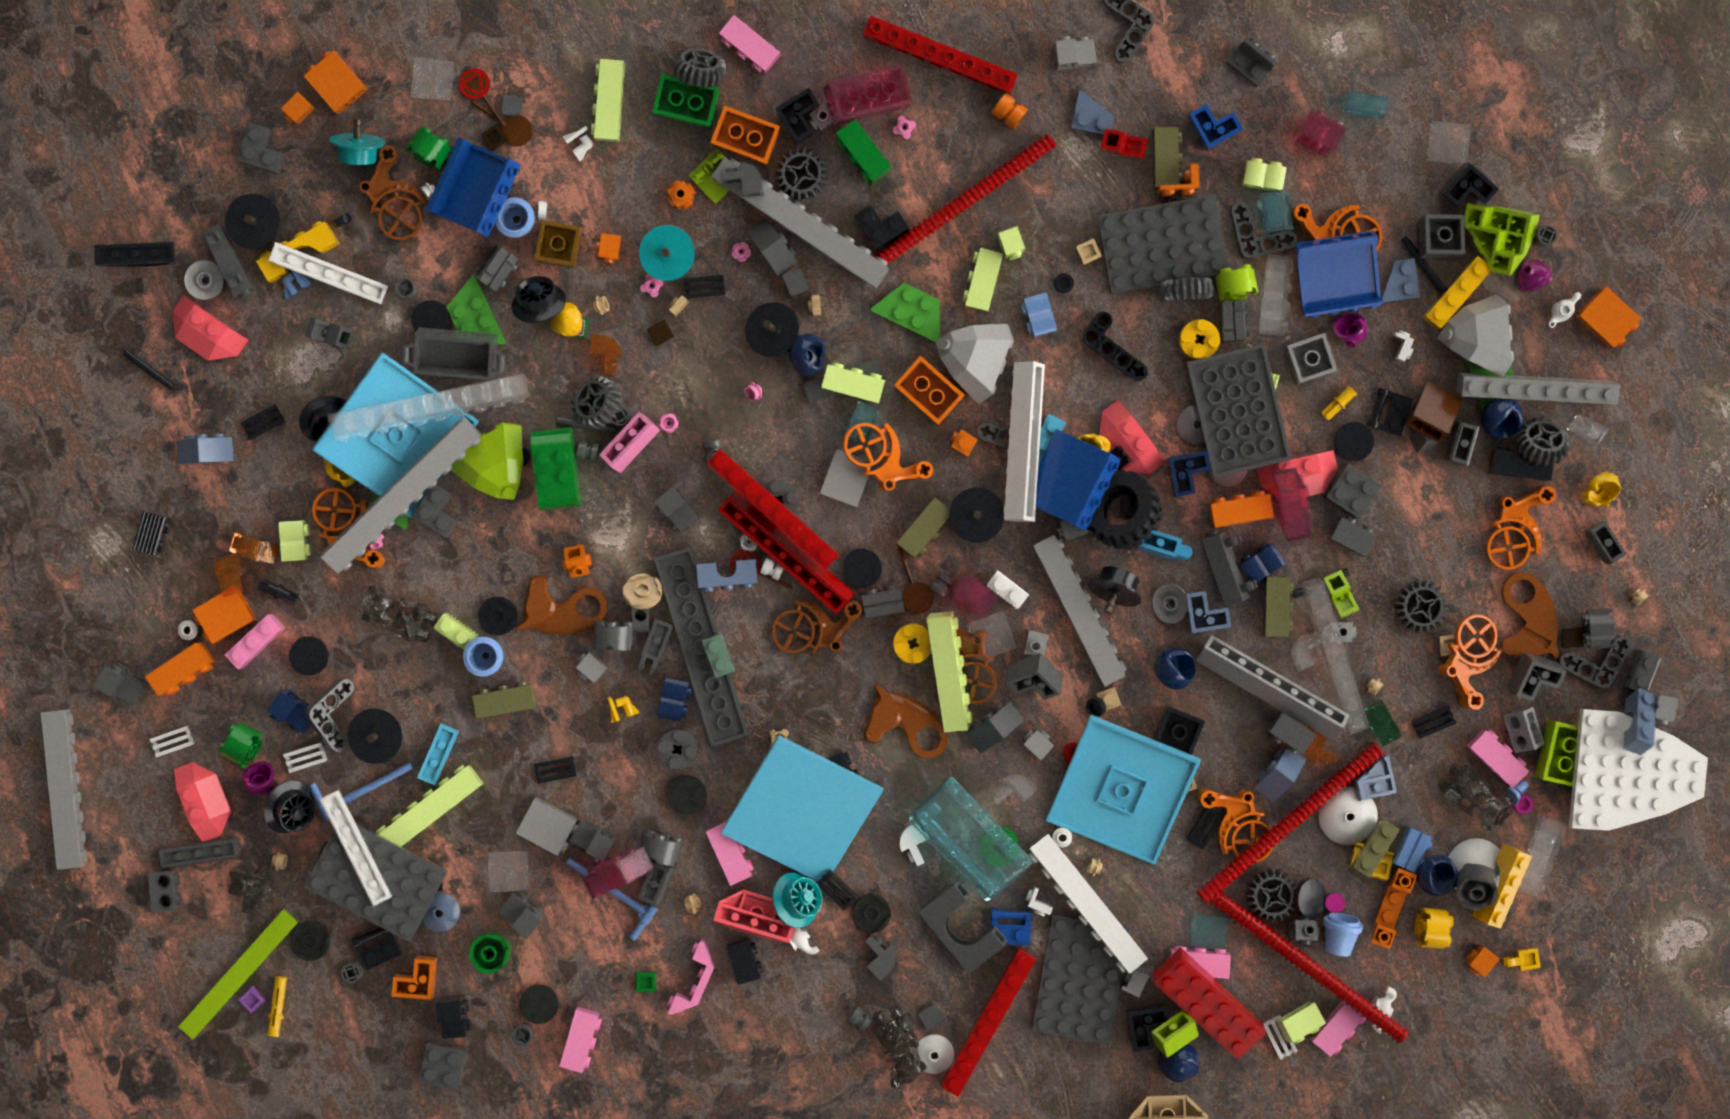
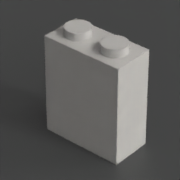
(845, 479)
(547, 826)

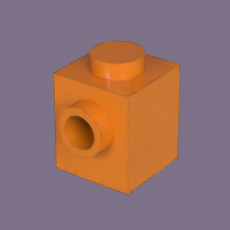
(297, 108)
(609, 248)
(963, 442)
(1481, 961)

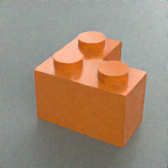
(420, 984)

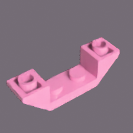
(682, 1002)

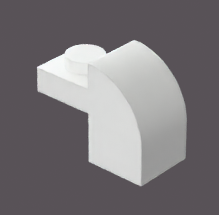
(908, 840)

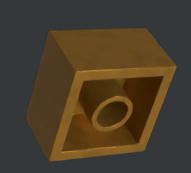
(558, 244)

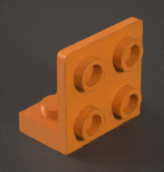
(1190, 185)

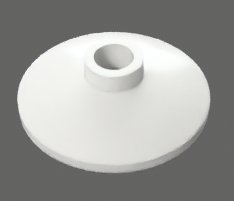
(937, 1044)

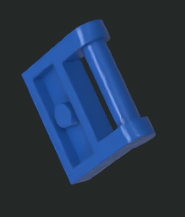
(1015, 933)

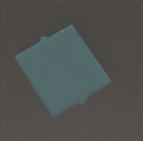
(1209, 931)

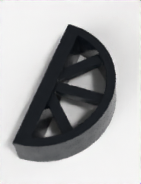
(135, 254)

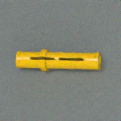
(277, 1006)

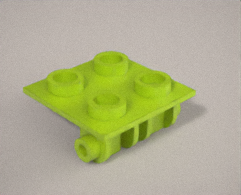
(703, 178)

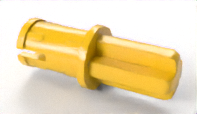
(1338, 403)

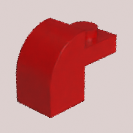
(1123, 145)

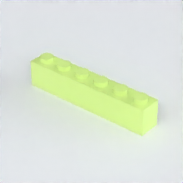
(948, 671)
(432, 806)

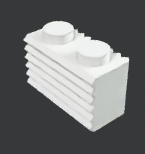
(1007, 589)

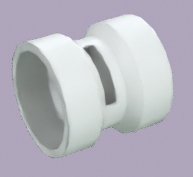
(768, 568)

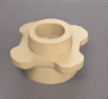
(774, 734)
(692, 903)

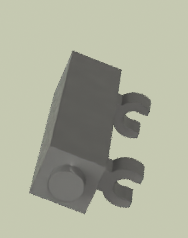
(229, 261)
(1226, 568)

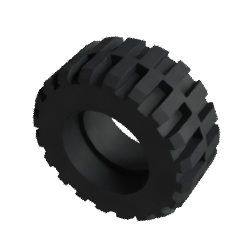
(1142, 522)

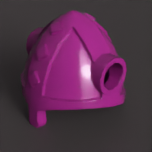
(1536, 278)
(1350, 330)
(260, 780)

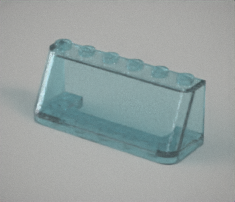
(969, 839)

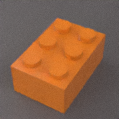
(745, 135)
(929, 390)
(1240, 509)
(181, 670)

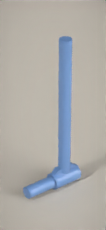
(361, 791)
(645, 912)

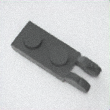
(655, 644)

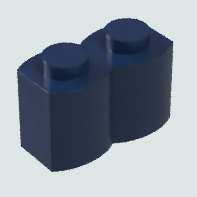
(1262, 563)
(673, 699)

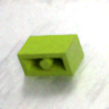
(1175, 1033)

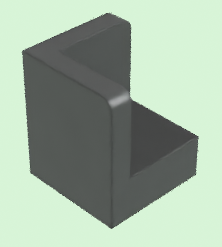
(796, 282)
(1421, 442)

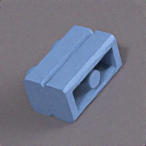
(1411, 849)

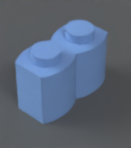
(1039, 315)

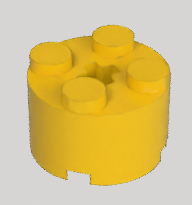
(1187, 339)
(902, 646)
(1433, 928)

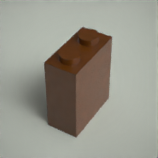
(1434, 412)

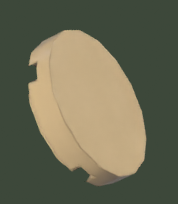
(642, 591)

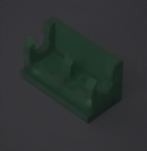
(1382, 723)

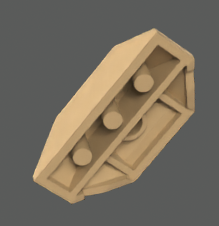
(1168, 1108)

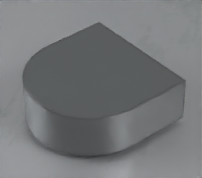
(511, 106)

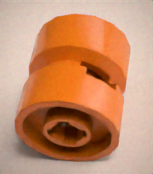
(1009, 111)

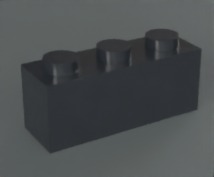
(1514, 465)

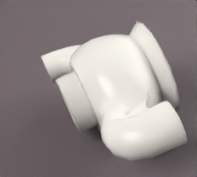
(1563, 310)
(799, 940)
(1385, 1004)

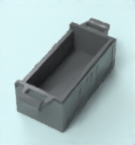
(454, 354)

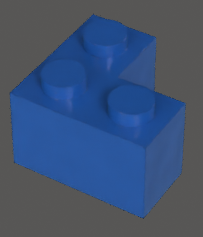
(1211, 131)

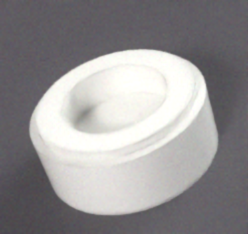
(542, 210)

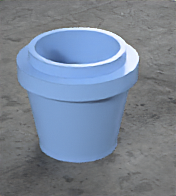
(511, 208)
(474, 660)
(1341, 933)

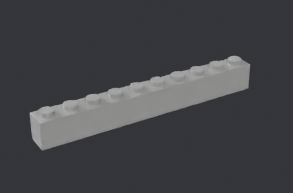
(810, 229)
(400, 495)

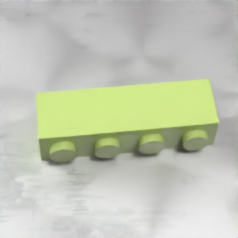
(609, 100)

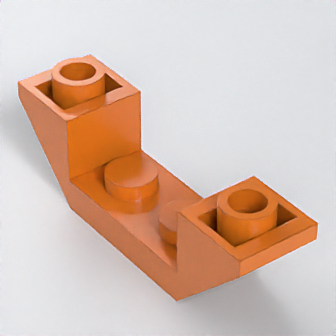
(1390, 907)

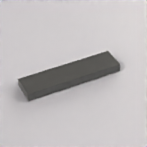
(815, 392)
(198, 853)

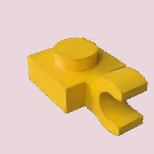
(1525, 958)

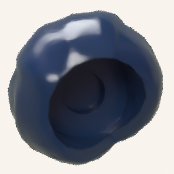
(807, 354)
(1502, 418)
(1175, 668)
(1437, 875)
(1180, 1065)

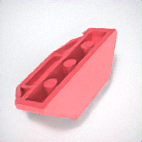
(205, 332)
(1123, 430)
(1315, 468)
(202, 800)
(752, 915)

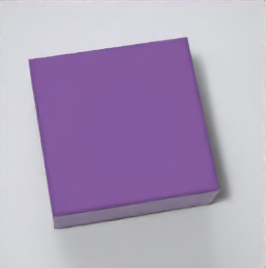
(252, 999)

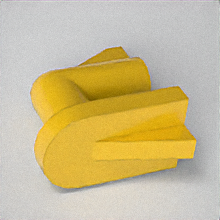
(624, 701)

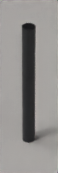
(1424, 265)

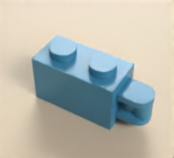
(1165, 547)

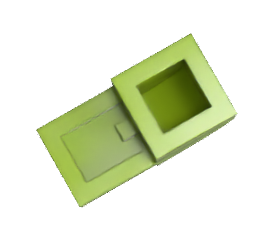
(1340, 594)

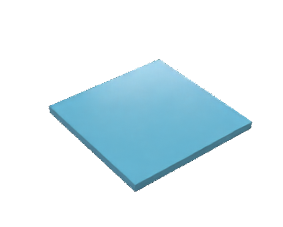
(384, 457)
(1123, 789)
(801, 809)

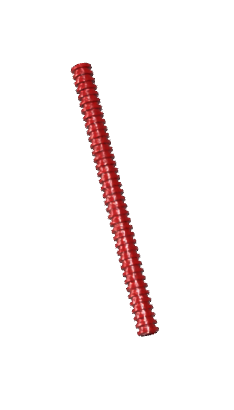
(966, 199)
(1290, 822)
(1310, 967)

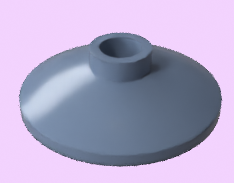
(450, 910)

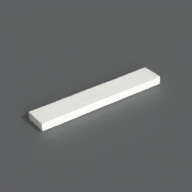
(328, 273)
(355, 847)

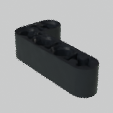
(1116, 351)

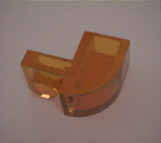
(608, 347)
(253, 548)
(228, 573)
(1314, 750)

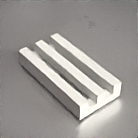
(156, 746)
(289, 762)
(1287, 1052)

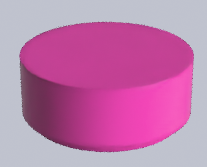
(1524, 805)
(1334, 902)

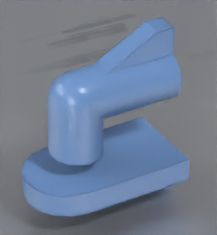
(289, 287)
(1515, 792)

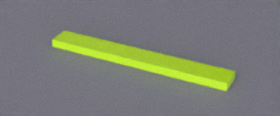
(238, 974)

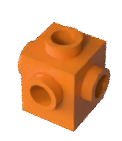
(685, 201)
(576, 561)

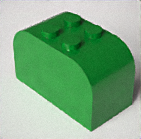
(556, 468)

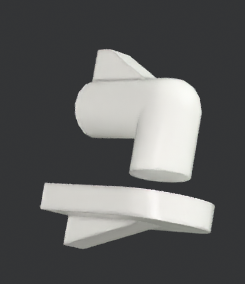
(582, 148)

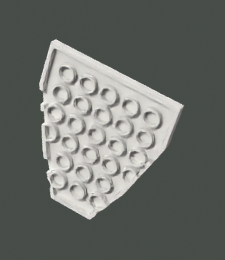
(1624, 787)

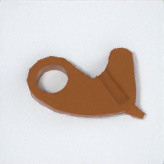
(560, 619)

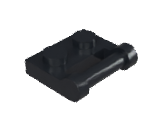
(1396, 413)
(379, 952)

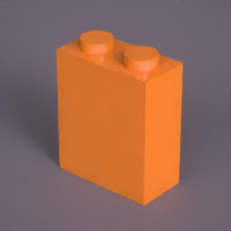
(335, 81)
(1608, 318)
(223, 616)

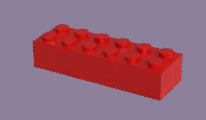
(1208, 1003)

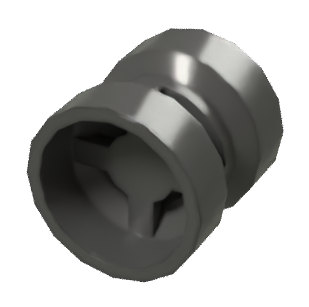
(1544, 239)
(403, 290)
(622, 417)
(711, 446)
(588, 451)
(942, 584)
(355, 969)
(859, 1019)
(519, 1036)

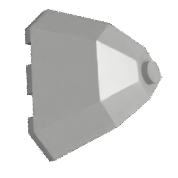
(1482, 334)
(976, 357)

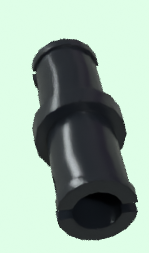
(278, 591)

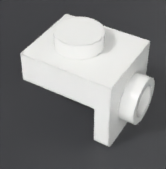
(1405, 350)
(1039, 907)

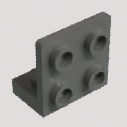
(1252, 61)

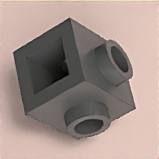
(1303, 931)

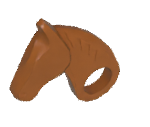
(1540, 619)
(911, 715)

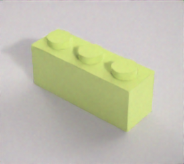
(982, 279)
(853, 383)

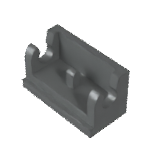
(656, 884)

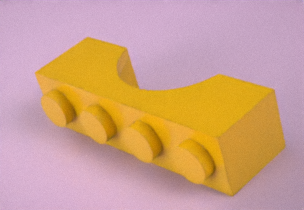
(319, 237)
(1457, 293)
(1512, 868)

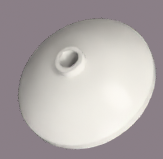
(1334, 821)
(1476, 852)

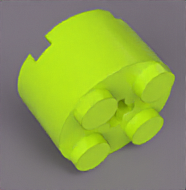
(1236, 283)

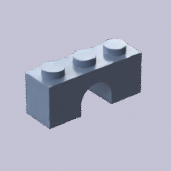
(708, 577)
(1641, 734)

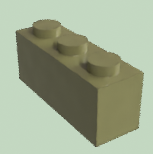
(1166, 156)
(925, 528)
(1277, 607)
(504, 700)
(1373, 850)

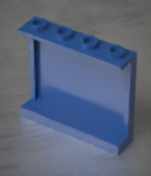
(473, 187)
(1338, 274)
(1073, 479)

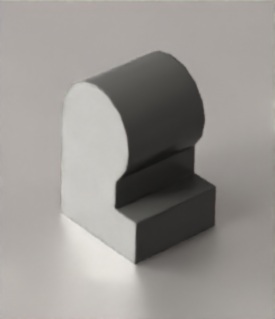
(641, 620)

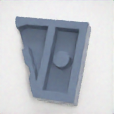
(1090, 116)
(1402, 282)
(1376, 781)

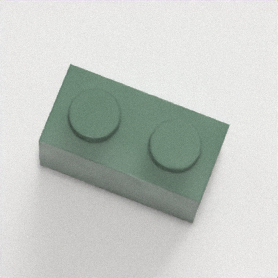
(718, 655)

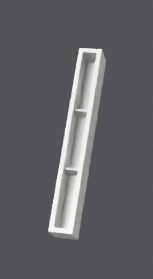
(1024, 442)
(1088, 904)

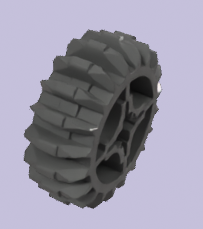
(699, 67)
(793, 169)
(1186, 289)
(601, 404)
(1541, 446)
(1417, 599)
(1277, 887)

